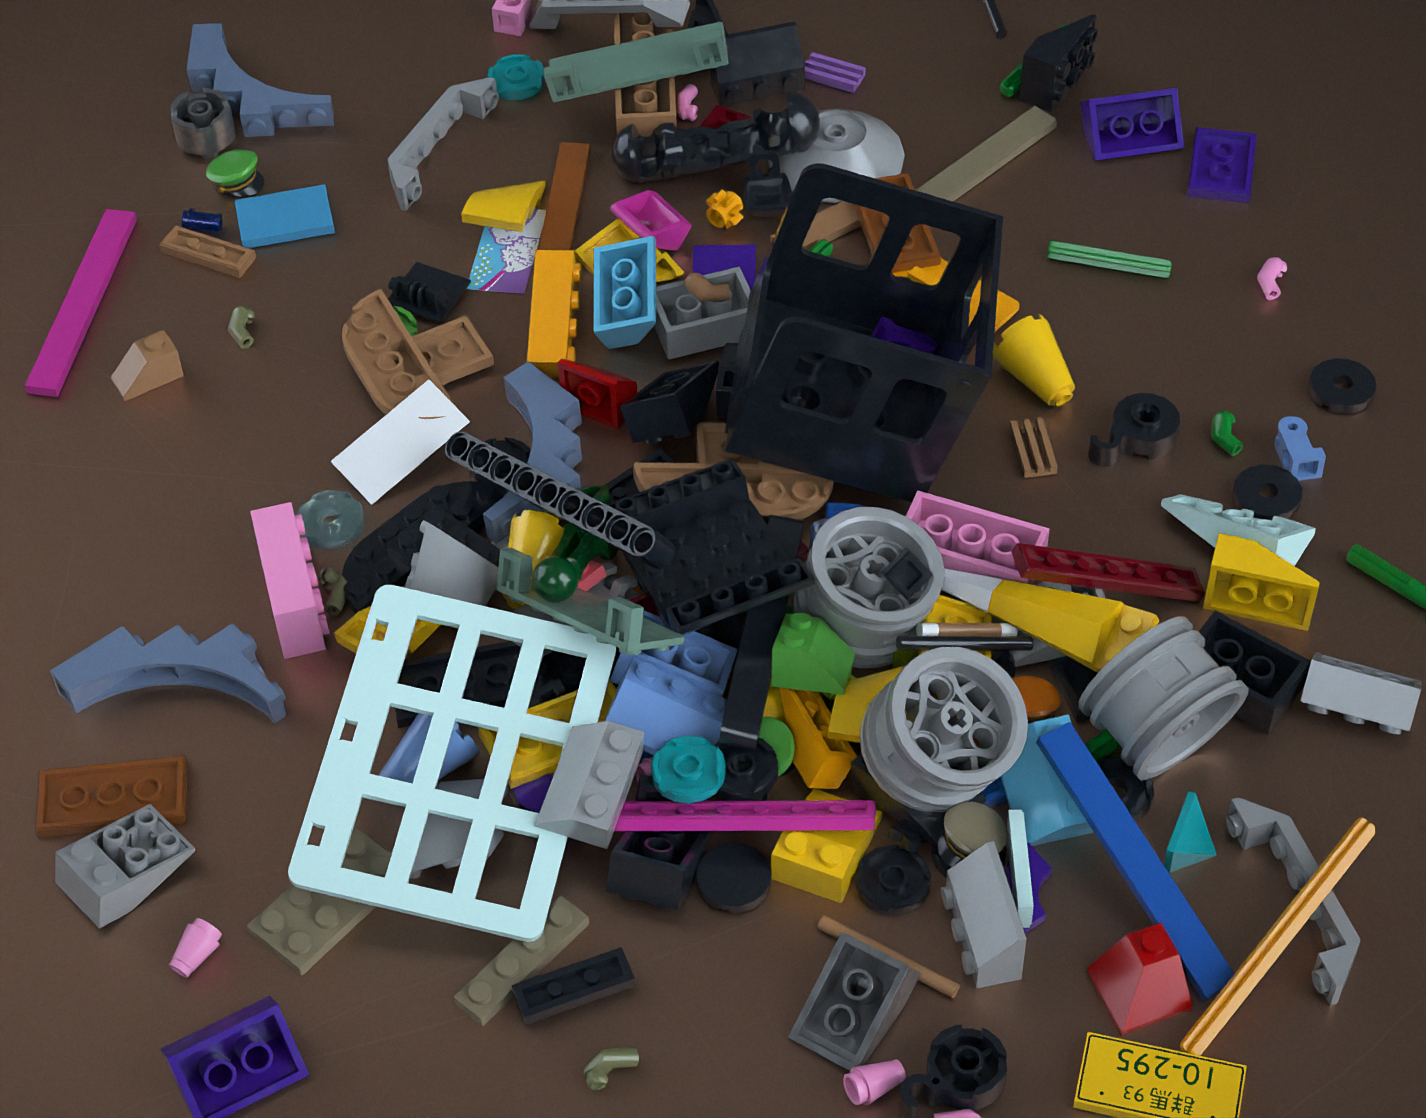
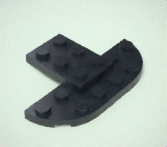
(387, 552)

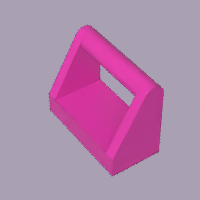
(651, 215)

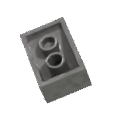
(853, 1002)

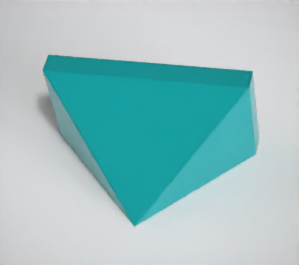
(1190, 837)

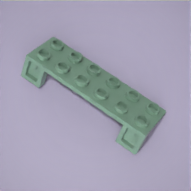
(636, 62)
(611, 622)

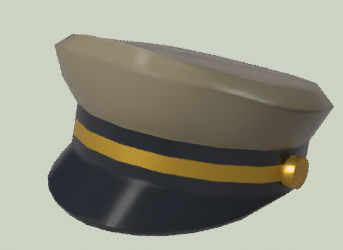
(967, 829)

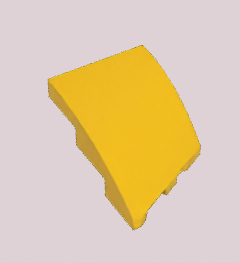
(504, 206)
(618, 232)
(850, 707)

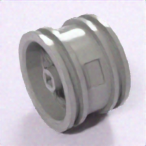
(853, 592)
(1162, 697)
(916, 752)

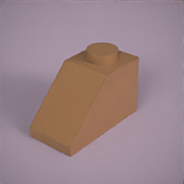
(147, 366)

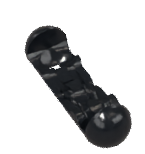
(682, 152)

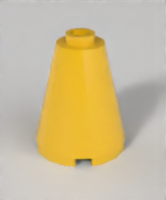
(1035, 360)
(534, 535)

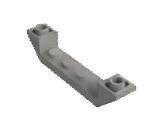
(662, 12)
(470, 98)
(1259, 825)

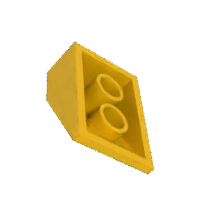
(1259, 585)
(821, 859)

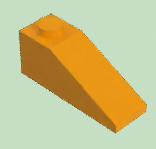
(819, 759)

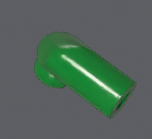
(1221, 433)

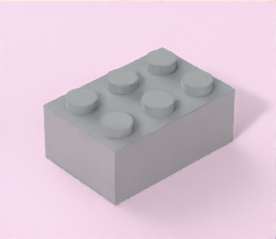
(697, 326)

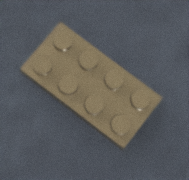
(308, 924)

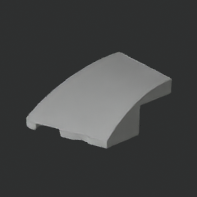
(451, 569)
(446, 837)

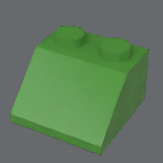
(810, 656)

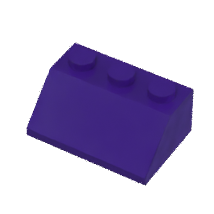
(1133, 124)
(235, 1061)

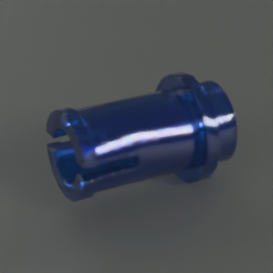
(201, 221)

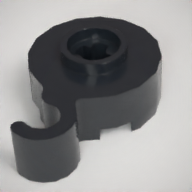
(1139, 425)
(949, 1083)

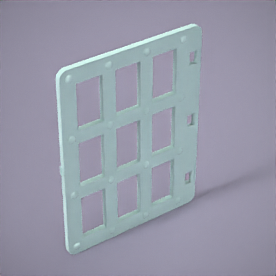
(347, 764)

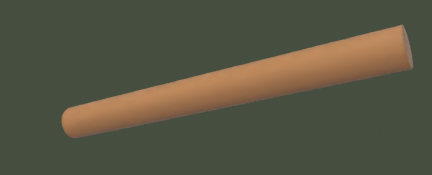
(927, 975)

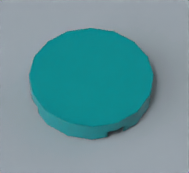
(517, 77)
(688, 769)

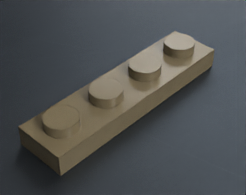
(520, 962)

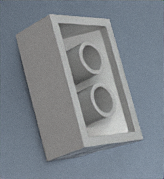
(1361, 693)
(592, 782)
(985, 918)

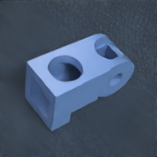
(1296, 450)

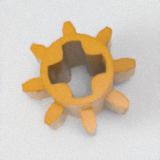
(724, 209)

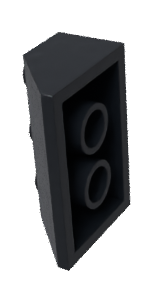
(760, 65)

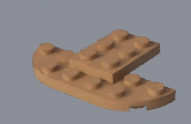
(396, 363)
(770, 487)

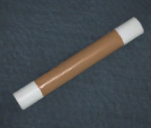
(966, 629)

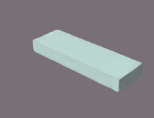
(1020, 866)

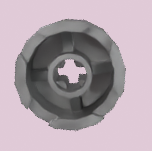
(202, 122)

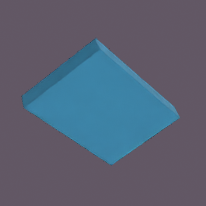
(284, 216)

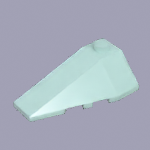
(1208, 519)

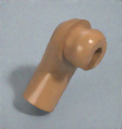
(704, 290)

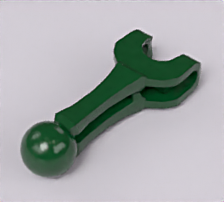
(558, 574)

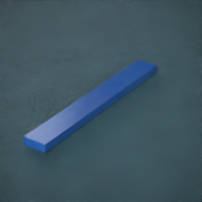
(1135, 859)

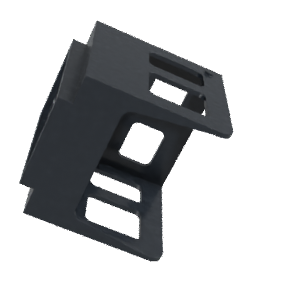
(823, 391)

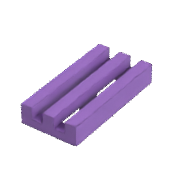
(834, 72)

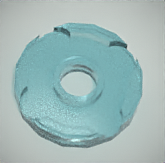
(334, 533)

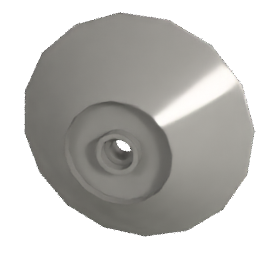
(848, 142)

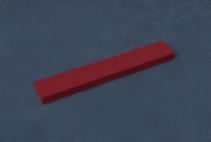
(1107, 572)

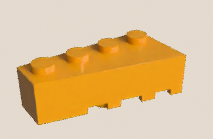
(553, 310)

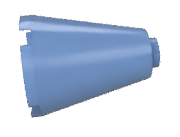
(405, 758)

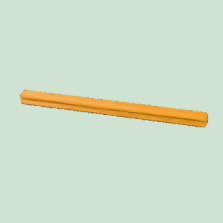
(1277, 938)

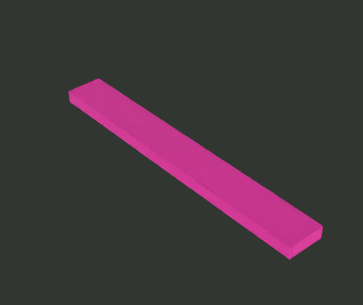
(80, 303)
(747, 815)

